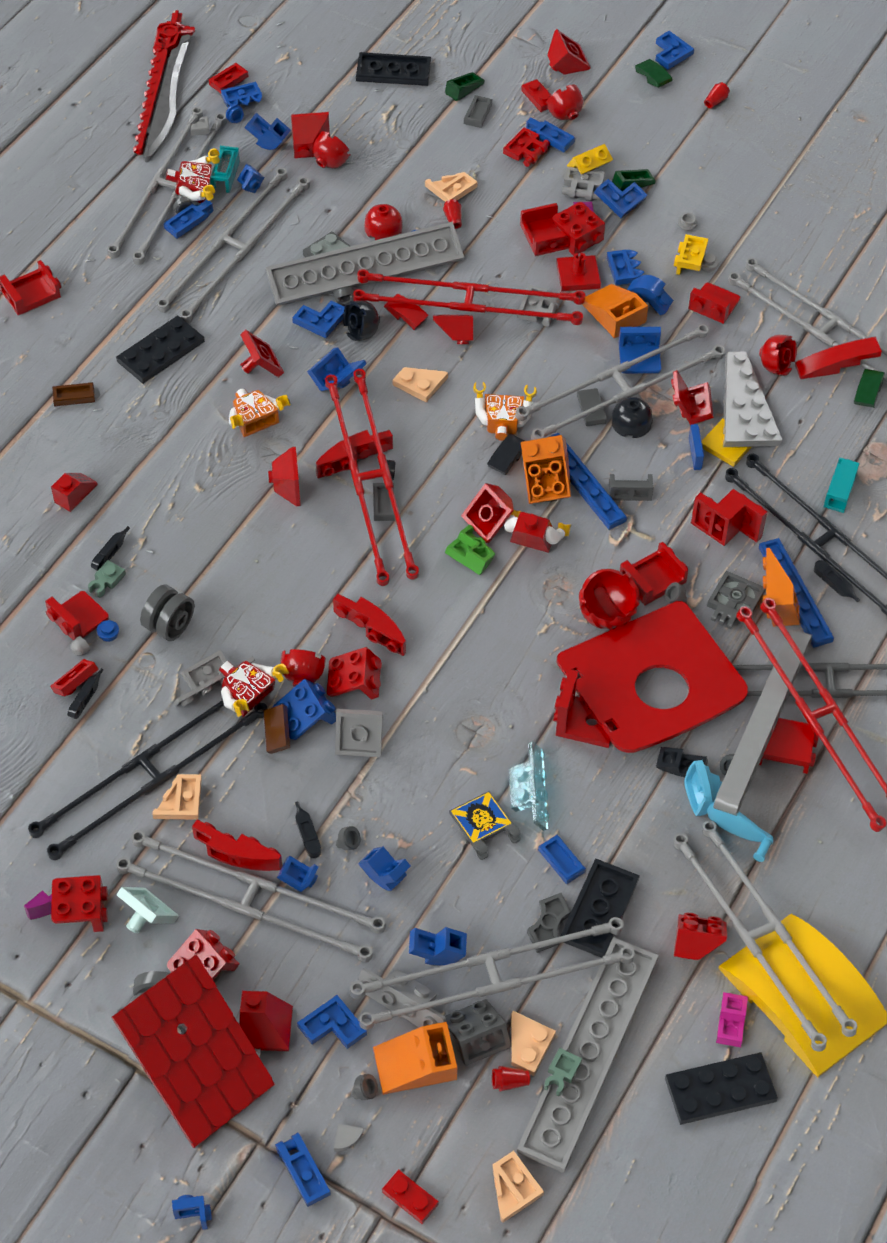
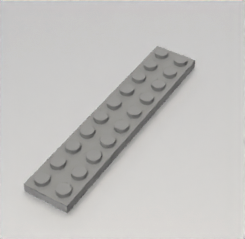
(386, 256)
(595, 1039)

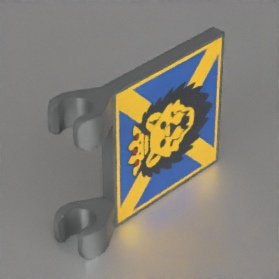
(483, 819)

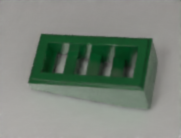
(462, 86)
(625, 178)

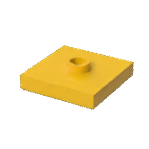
(714, 445)

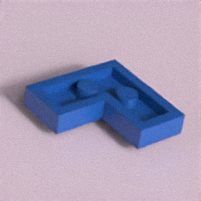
(674, 50)
(620, 201)
(321, 322)
(332, 1017)

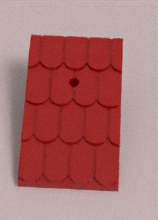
(206, 1069)

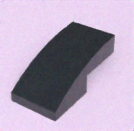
(506, 454)
(676, 762)

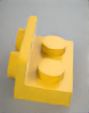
(591, 159)
(691, 253)

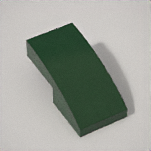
(654, 72)
(869, 387)

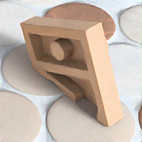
(452, 186)
(420, 382)
(182, 799)
(529, 1042)
(514, 1186)

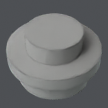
(687, 221)
(710, 263)

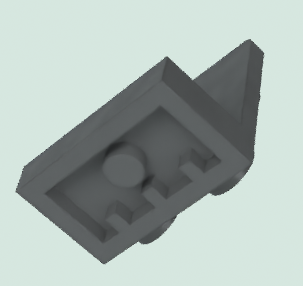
(478, 1031)

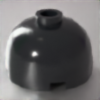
(361, 320)
(632, 417)

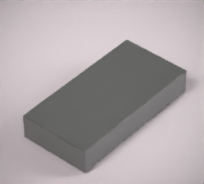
(478, 111)
(588, 399)
(382, 505)

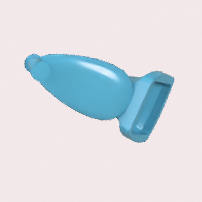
(702, 791)

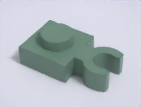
(107, 575)
(562, 1069)

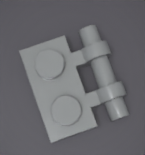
(589, 181)
(535, 303)

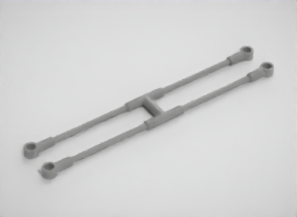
(138, 256)
(752, 265)
(186, 314)
(615, 373)
(244, 907)
(773, 925)
(489, 960)

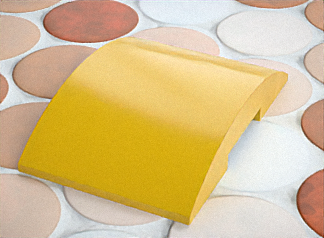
(835, 973)

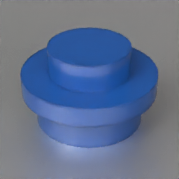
(234, 114)
(108, 630)

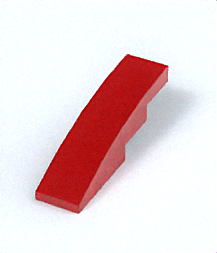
(840, 356)

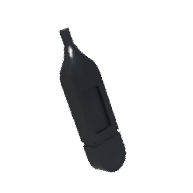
(109, 549)
(834, 580)
(84, 695)
(307, 832)

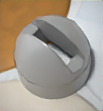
(79, 646)

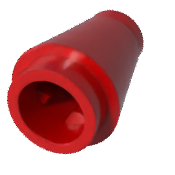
(717, 94)
(453, 212)
(509, 1078)

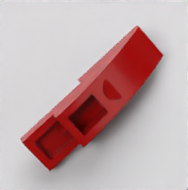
(362, 446)
(378, 624)
(243, 853)

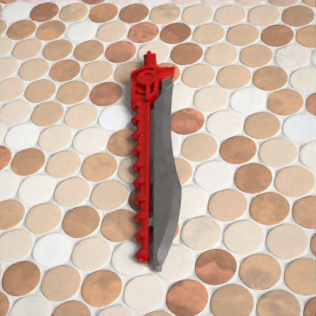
(170, 41)

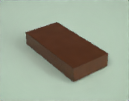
(73, 394)
(276, 729)

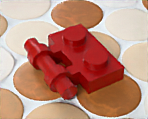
(521, 146)

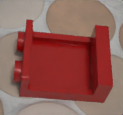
(541, 232)
(31, 289)
(656, 573)
(792, 744)

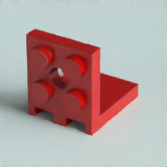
(572, 716)

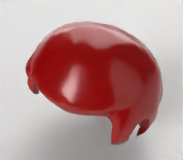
(609, 598)

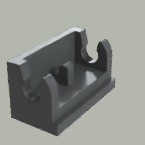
(631, 489)

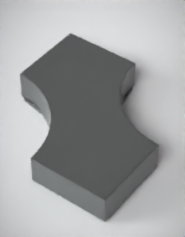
(553, 913)

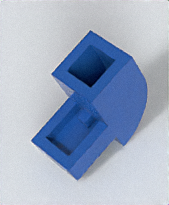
(268, 135)
(651, 290)
(383, 868)
(440, 948)

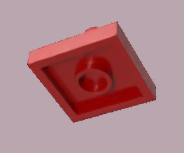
(578, 273)
(261, 355)

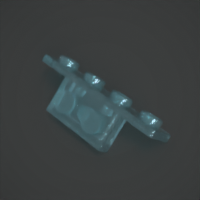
(528, 786)

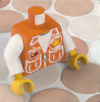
(500, 410)
(255, 411)

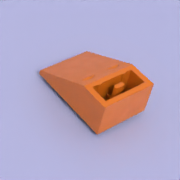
(616, 308)
(546, 469)
(781, 590)
(416, 1059)

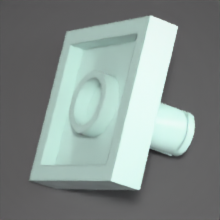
(146, 908)

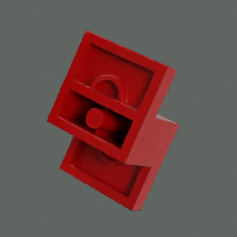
(728, 517)

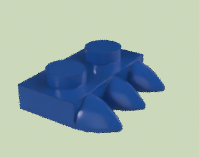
(242, 94)
(623, 266)

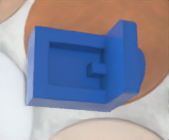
(250, 179)
(297, 874)
(191, 1206)

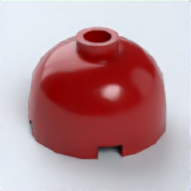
(566, 103)
(330, 151)
(383, 221)
(778, 354)
(302, 665)

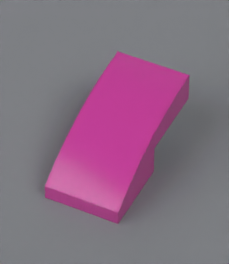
(732, 1019)

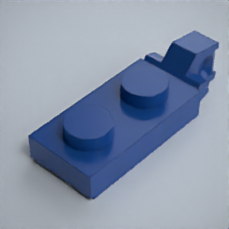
(557, 137)
(188, 218)

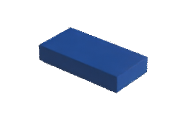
(696, 447)
(561, 859)

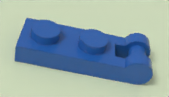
(303, 1170)

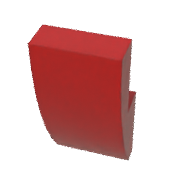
(410, 313)

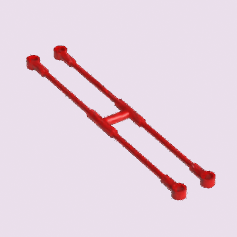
(575, 318)
(382, 472)
(812, 716)

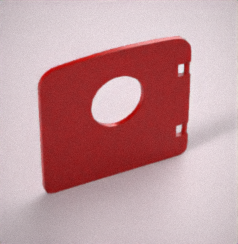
(660, 639)

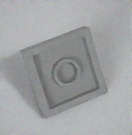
(358, 733)

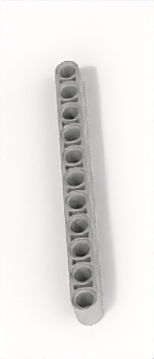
(760, 727)

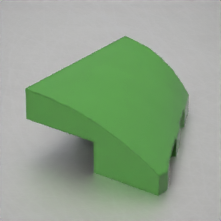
(470, 551)

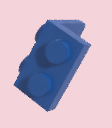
(638, 342)
(334, 364)
(306, 707)

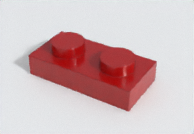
(228, 78)
(536, 94)
(74, 677)
(410, 1196)

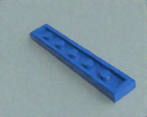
(593, 492)
(809, 614)

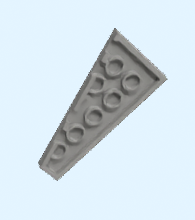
(745, 407)

